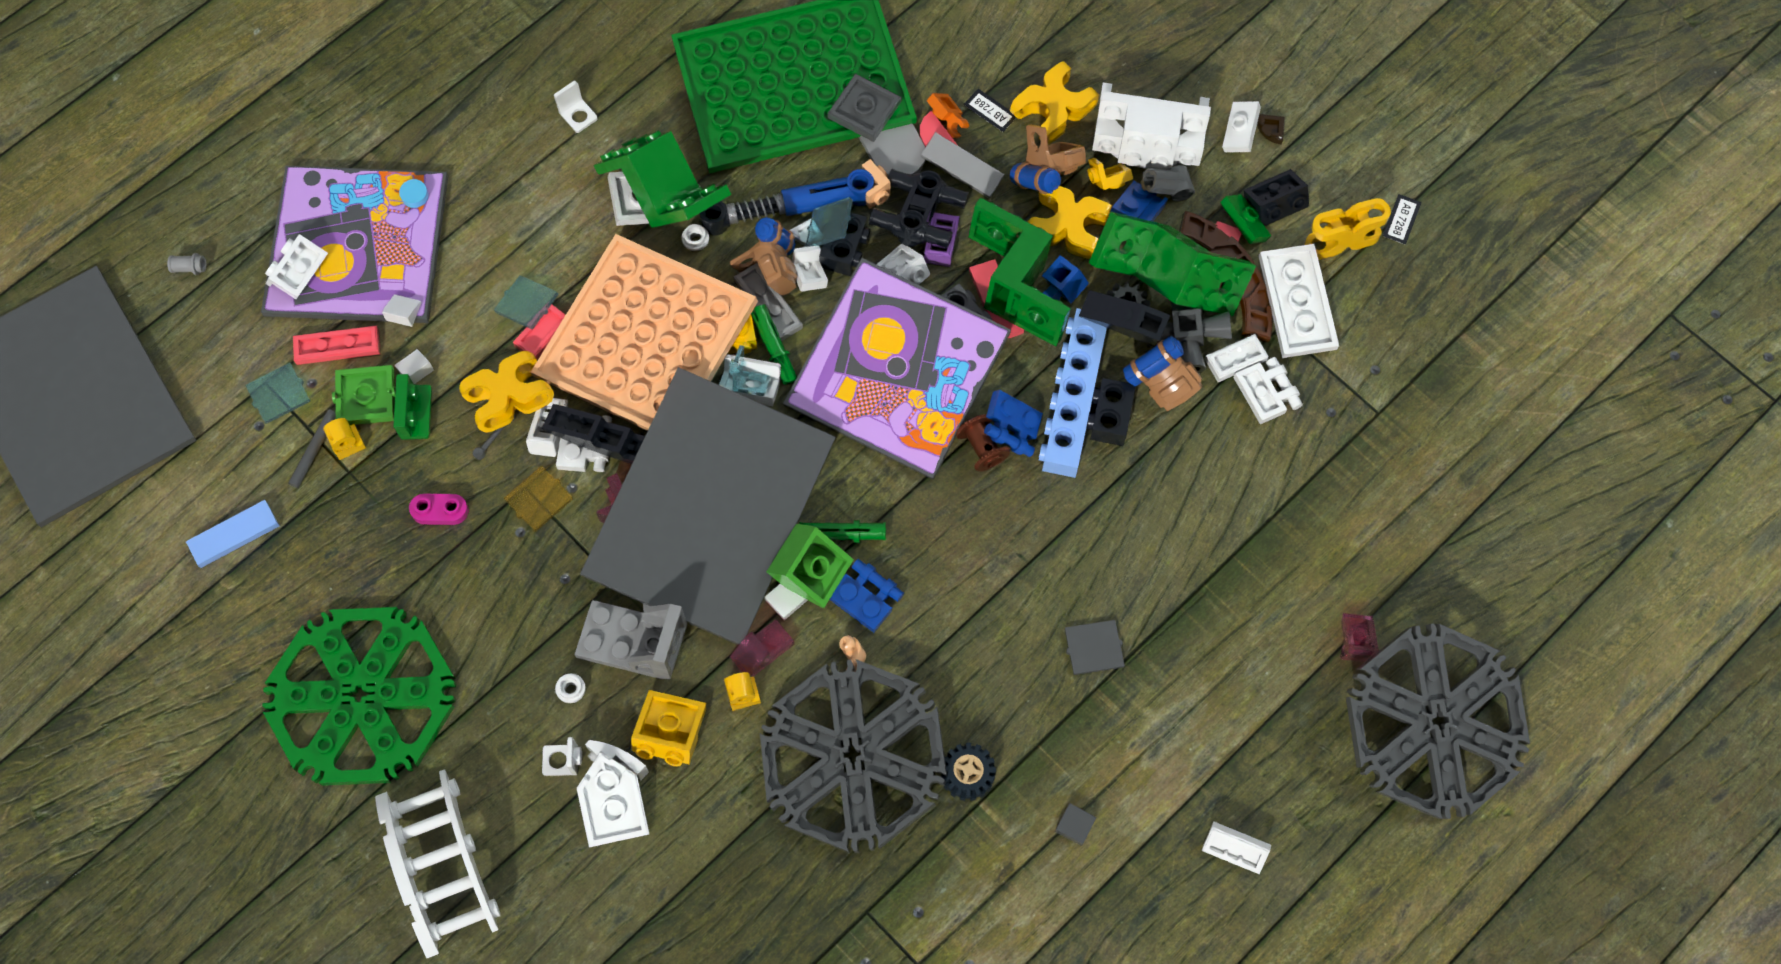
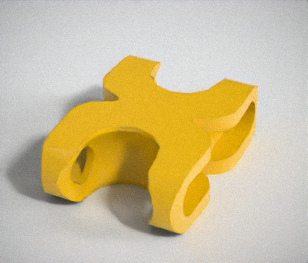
(1055, 102)
(1072, 219)
(1348, 227)
(506, 391)

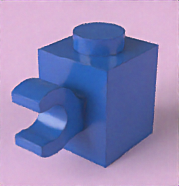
(1064, 280)

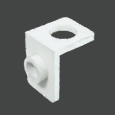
(570, 101)
(573, 755)

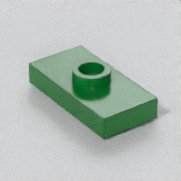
(1245, 219)

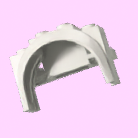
(1150, 130)

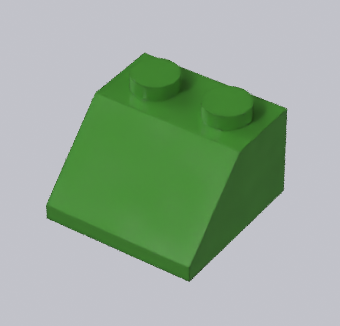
(810, 564)

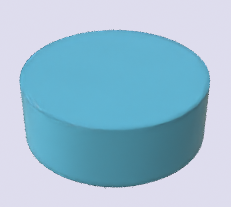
(413, 193)

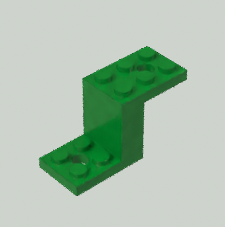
(661, 178)
(1172, 264)
(1010, 286)

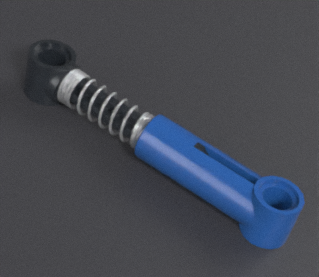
(790, 201)

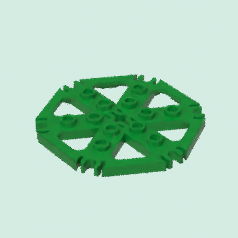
(345, 711)

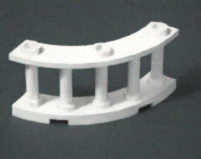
(406, 868)

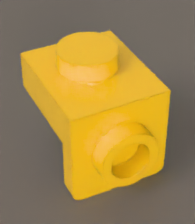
(1111, 177)

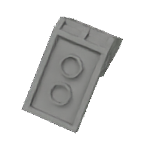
(633, 639)

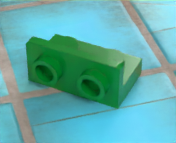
(412, 409)

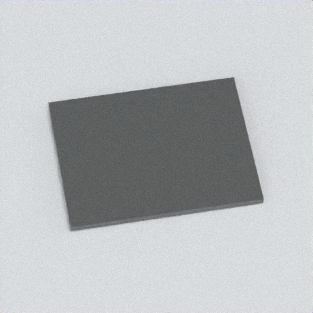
(79, 398)
(708, 505)

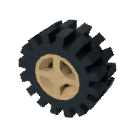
(971, 761)

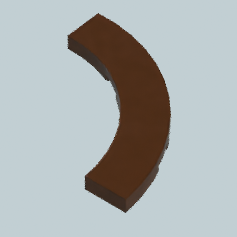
(1254, 302)

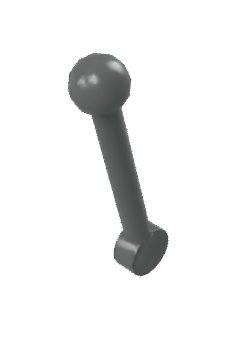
(479, 452)

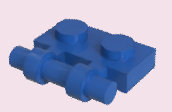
(1016, 416)
(860, 602)

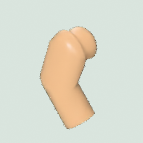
(852, 649)

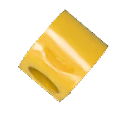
(343, 438)
(742, 690)

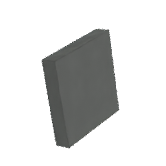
(864, 107)

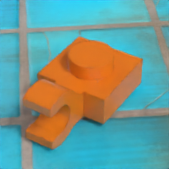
(946, 109)

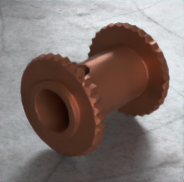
(986, 449)

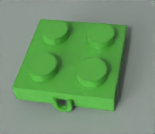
(365, 394)

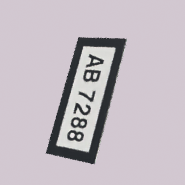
(990, 110)
(1402, 219)

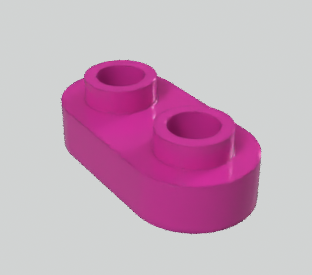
(437, 509)

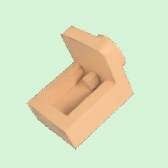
(881, 189)

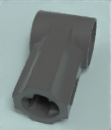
(1173, 182)

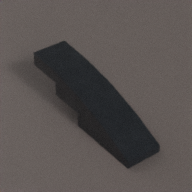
(593, 433)

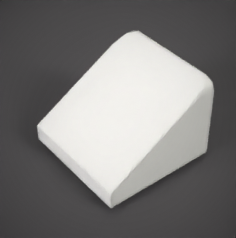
(401, 310)
(415, 366)

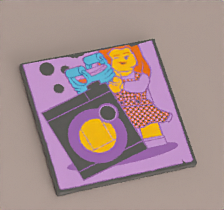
(370, 241)
(897, 368)

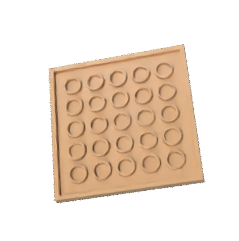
(637, 326)

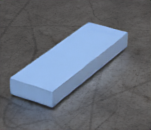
(232, 533)

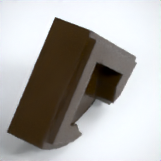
(1271, 127)

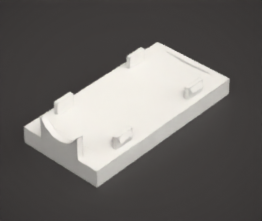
(1298, 301)

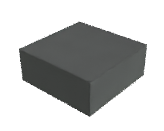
(1075, 824)

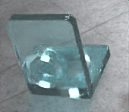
(741, 377)

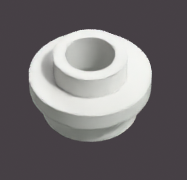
(695, 231)
(564, 682)

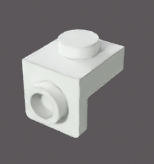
(809, 269)

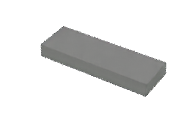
(962, 165)
(754, 283)

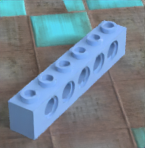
(1066, 459)

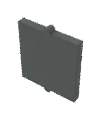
(1094, 647)

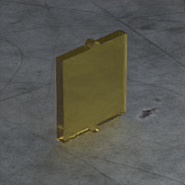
(538, 498)

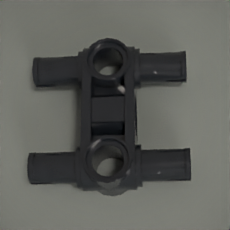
(913, 222)

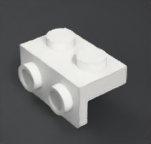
(755, 366)

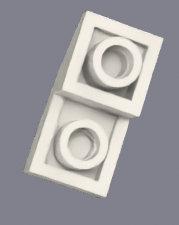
(618, 755)

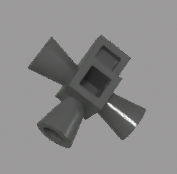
(1191, 328)

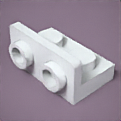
(906, 264)
(296, 267)

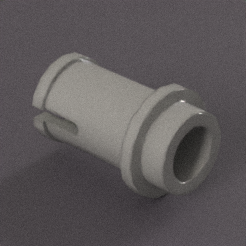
(194, 264)

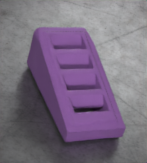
(940, 257)

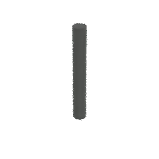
(311, 451)

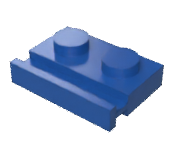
(1139, 203)

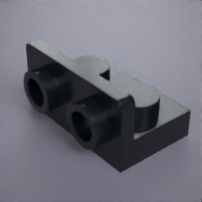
(1278, 197)

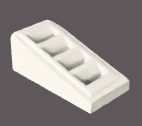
(539, 442)

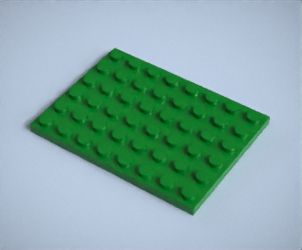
(773, 76)

